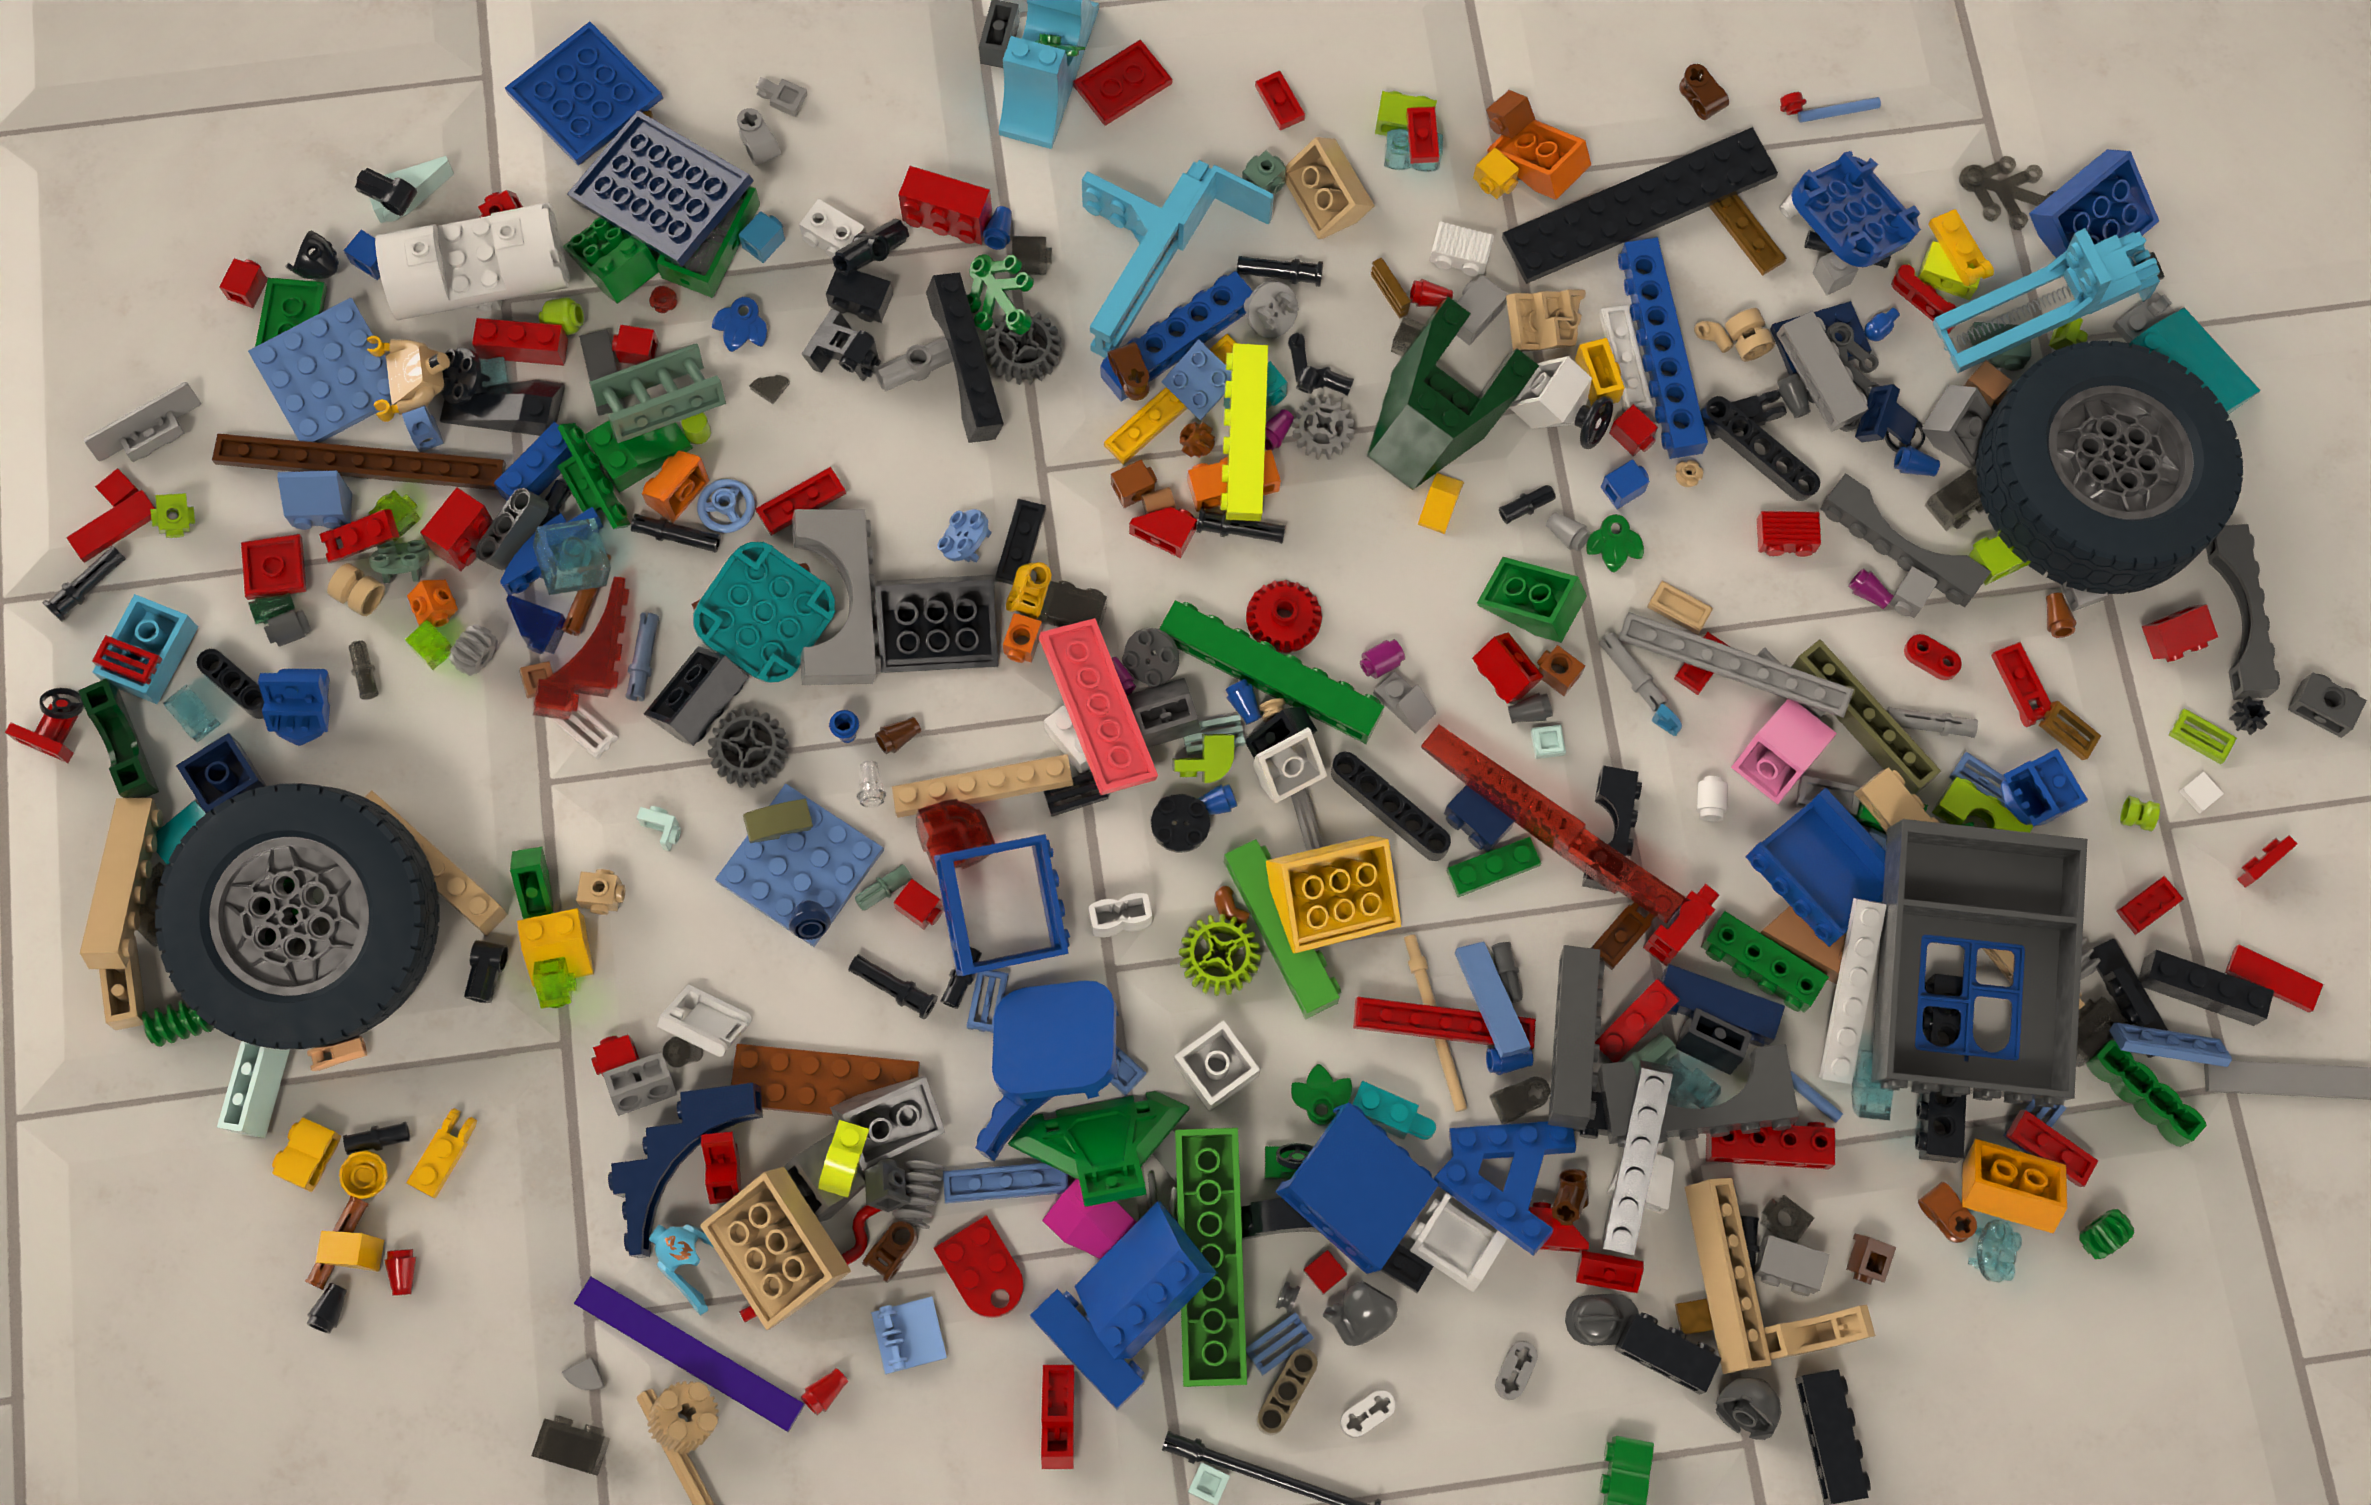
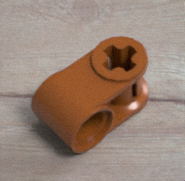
(1946, 1211)

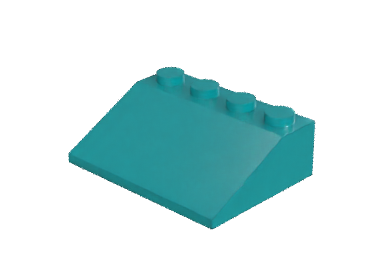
(2191, 346)

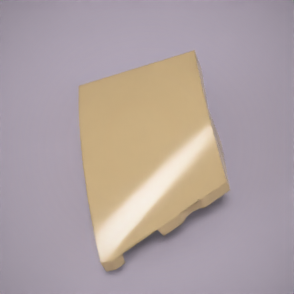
(1544, 319)

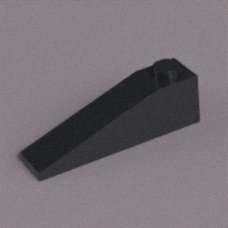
(512, 407)

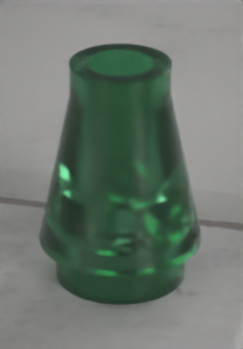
(270, 606)

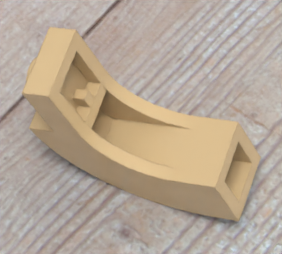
(1819, 1332)

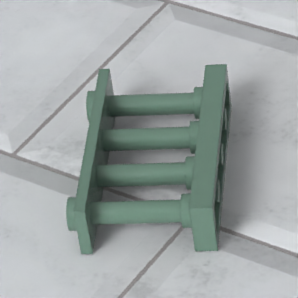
(664, 409)

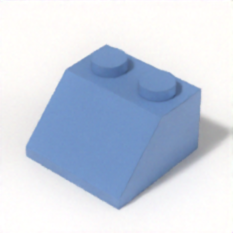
(315, 499)

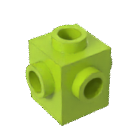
(168, 505)

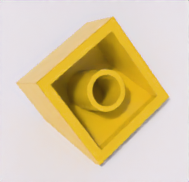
(556, 937)

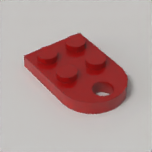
(980, 1267)

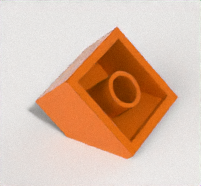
(676, 485)

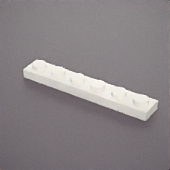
(1852, 991)

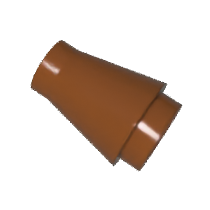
(2059, 617)

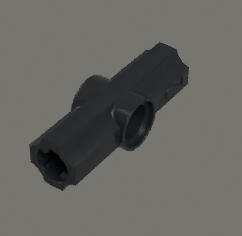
(870, 247)

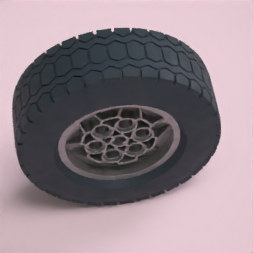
(2096, 529)
(375, 899)

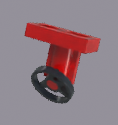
(53, 727)

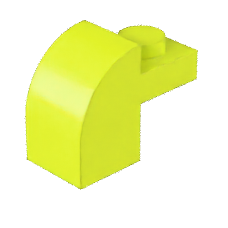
(843, 1158)

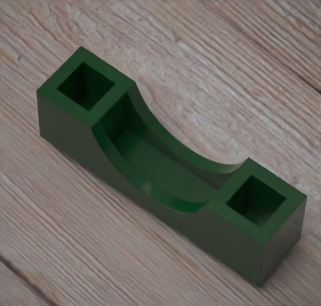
(127, 759)

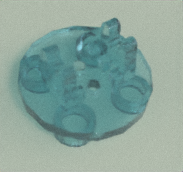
(1996, 1251)

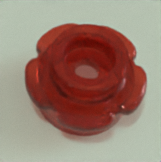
(660, 293)

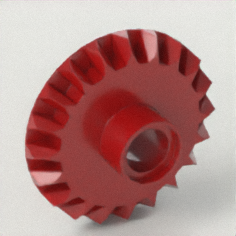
(1284, 633)

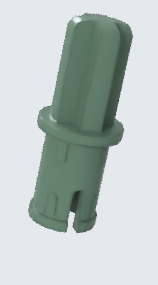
(883, 887)

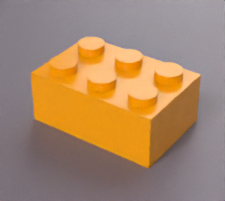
(2014, 1186)

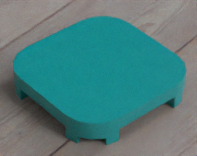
(763, 611)

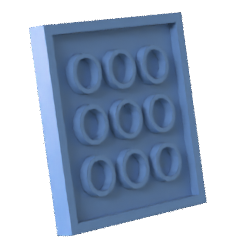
(324, 372)
(801, 866)

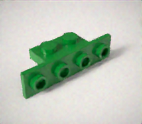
(587, 480)

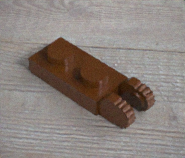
(1622, 935)

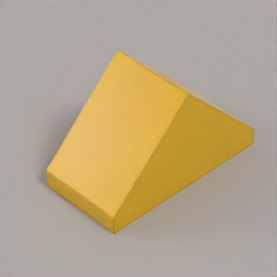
(1440, 503)
(350, 1250)

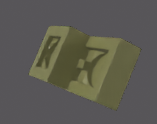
(777, 820)

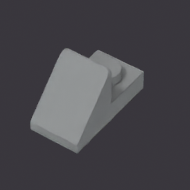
(1405, 702)

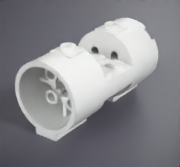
(472, 261)

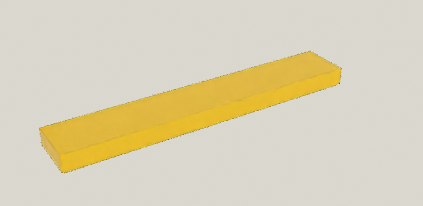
(1154, 415)

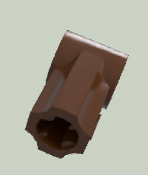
(1571, 1196)

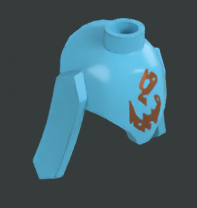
(675, 1248)

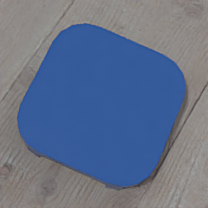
(1854, 211)
(1055, 1041)

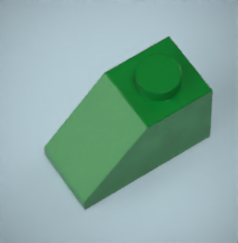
(531, 882)

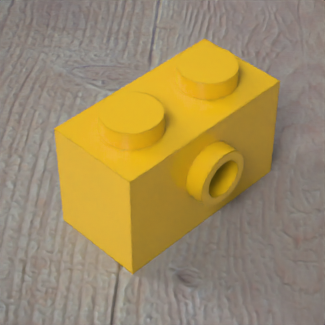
(1599, 363)

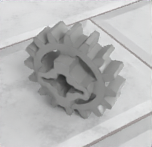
(1323, 416)

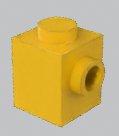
(1496, 174)

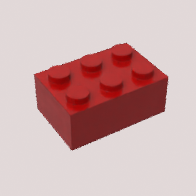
(945, 205)

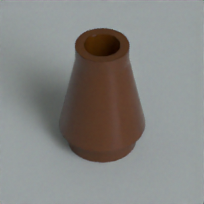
(896, 735)

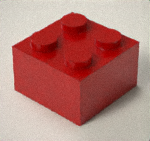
(457, 529)

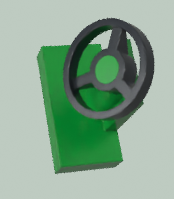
(1284, 1160)

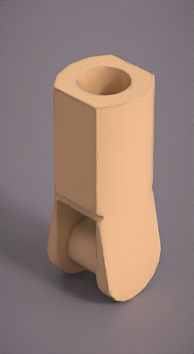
(340, 1051)

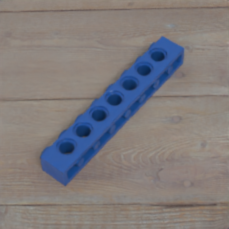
(1647, 256)

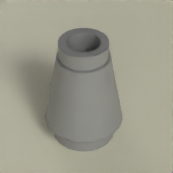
(1570, 532)

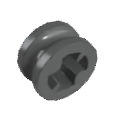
(1288, 1297)

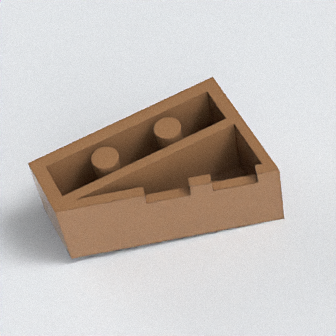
(1799, 939)

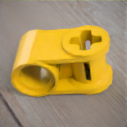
(1025, 594)

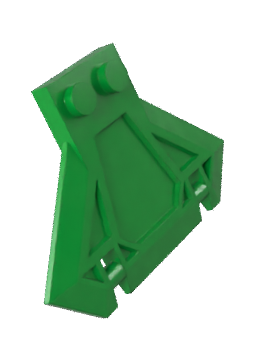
(1102, 1143)

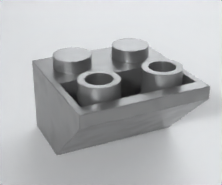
(1165, 712)
(806, 1172)

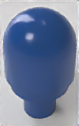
(1881, 325)

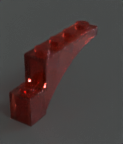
(591, 668)

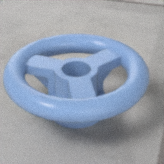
(720, 496)

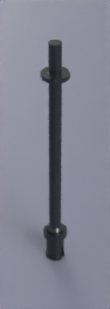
(1197, 1452)

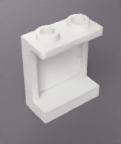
(1456, 1244)

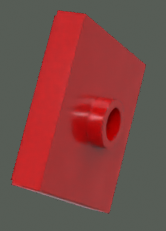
(273, 566)

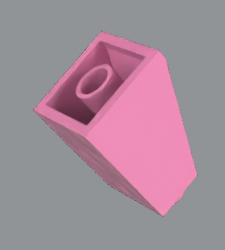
(1783, 750)

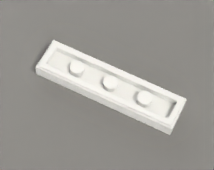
(1624, 346)

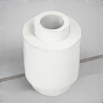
(1712, 799)

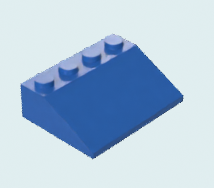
(2102, 197)
(1142, 1283)

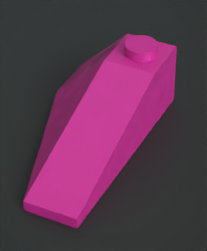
(1088, 1228)

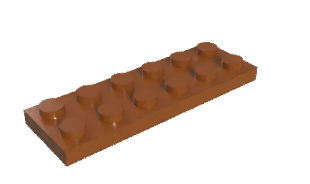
(812, 1079)

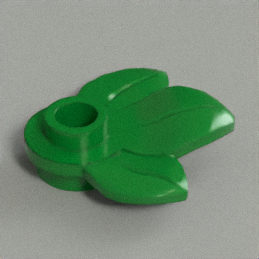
(1055, 41)
(1615, 547)
(1321, 1091)

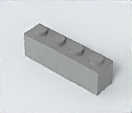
(1822, 370)

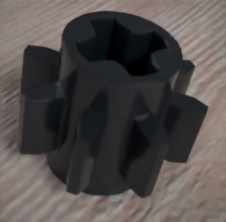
(2246, 723)

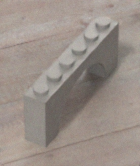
(842, 540)

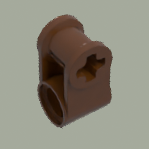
(1704, 93)
(1130, 368)
(890, 1251)

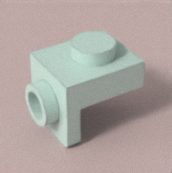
(658, 819)

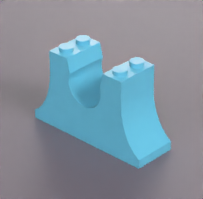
(1042, 76)

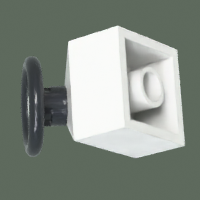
(1559, 398)

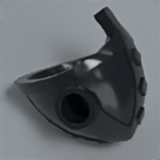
(320, 263)

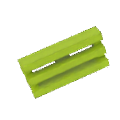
(2197, 745)

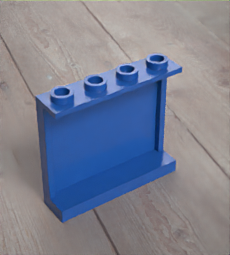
(1822, 864)
(1359, 1189)

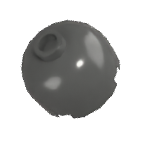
(1750, 1405)

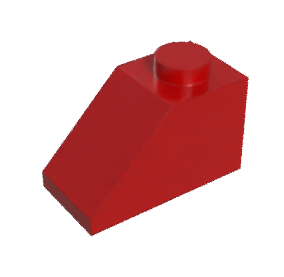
(1165, 529)
(1564, 1237)

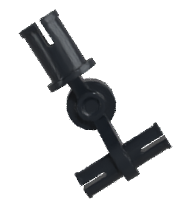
(1310, 377)

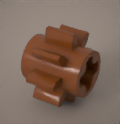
(1197, 439)

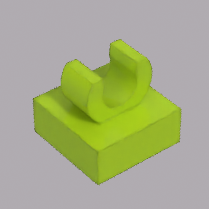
(2068, 335)

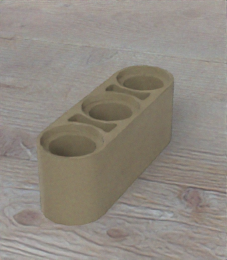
(1298, 1380)

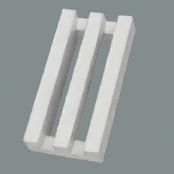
(602, 744)

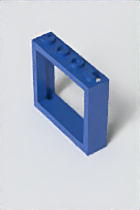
(1053, 907)

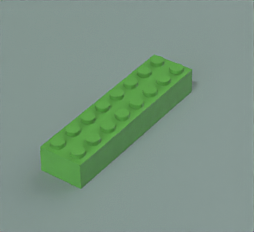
(1212, 1220)

